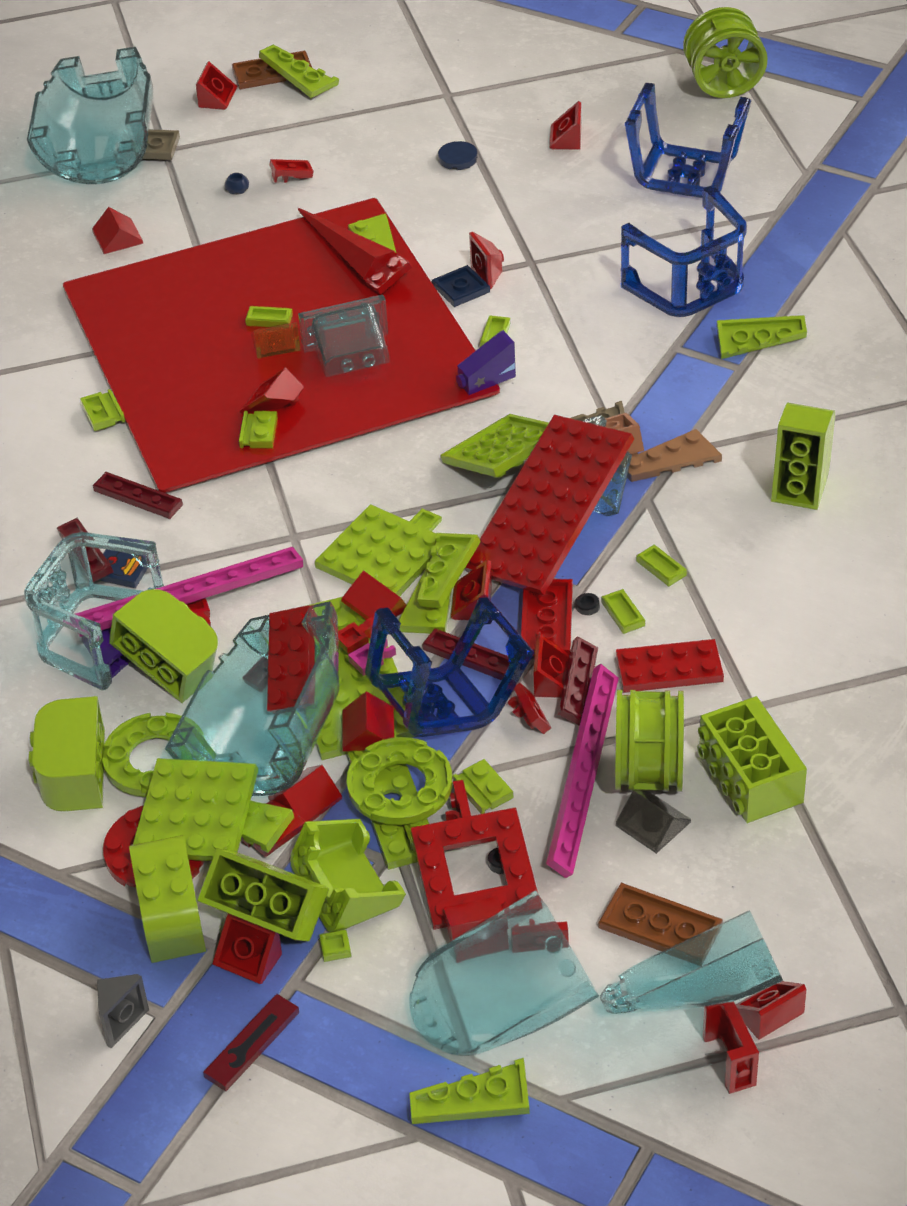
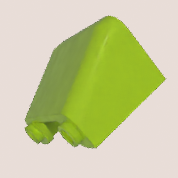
(335, 857)

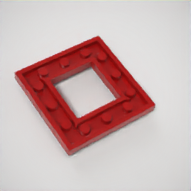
(498, 826)

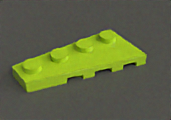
(298, 72)
(374, 229)
(753, 334)
(447, 563)
(424, 619)
(265, 824)
(480, 1096)

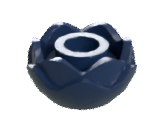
(236, 183)

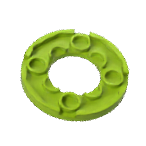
(122, 742)
(395, 751)

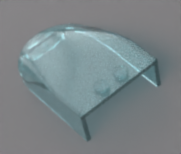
(698, 973)
(499, 982)

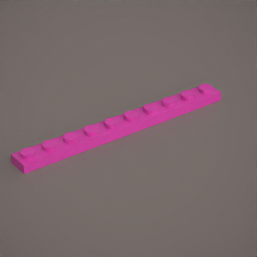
(211, 582)
(582, 772)

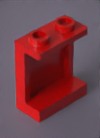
(742, 1058)

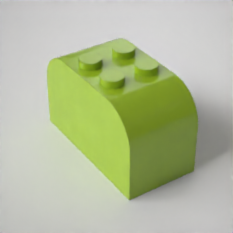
(802, 455)
(165, 641)
(69, 754)
(263, 894)
(167, 899)

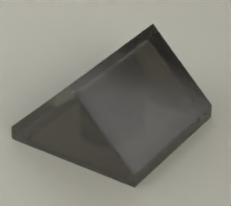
(651, 820)

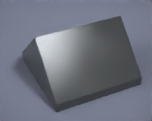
(120, 1005)

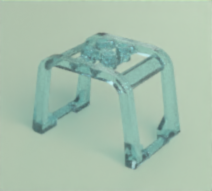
(43, 599)

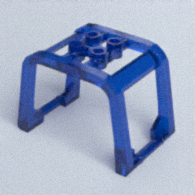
(643, 172)
(721, 273)
(420, 708)

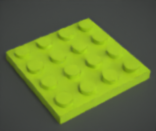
(497, 446)
(383, 547)
(198, 801)

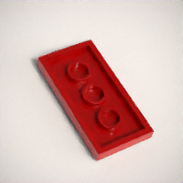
(549, 614)
(289, 657)
(669, 665)

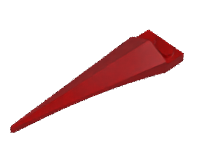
(371, 261)

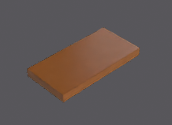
(259, 73)
(653, 919)

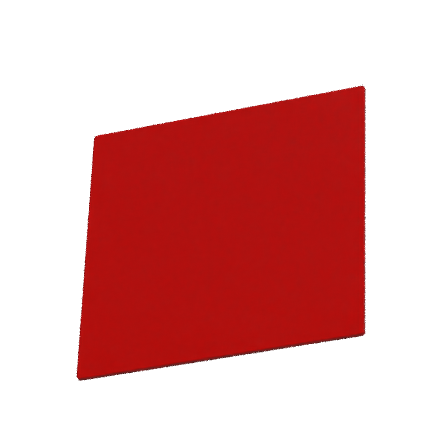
(187, 362)

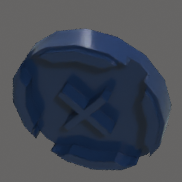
(457, 154)

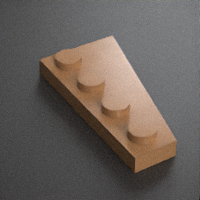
(679, 452)

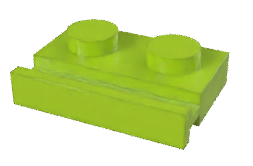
(102, 410)
(258, 429)
(484, 786)

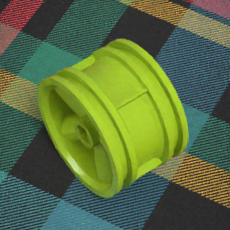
(732, 70)
(649, 740)

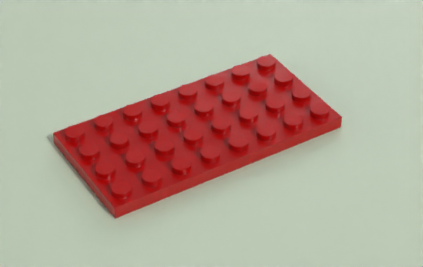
(550, 502)

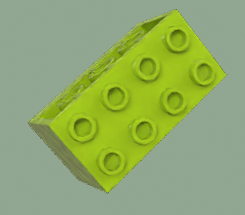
(751, 759)

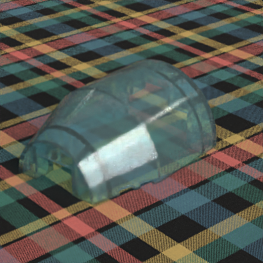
(95, 123)
(230, 713)

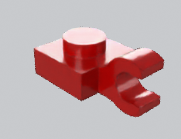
(354, 636)

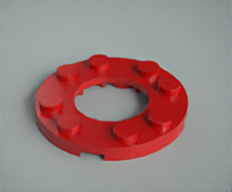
(117, 850)

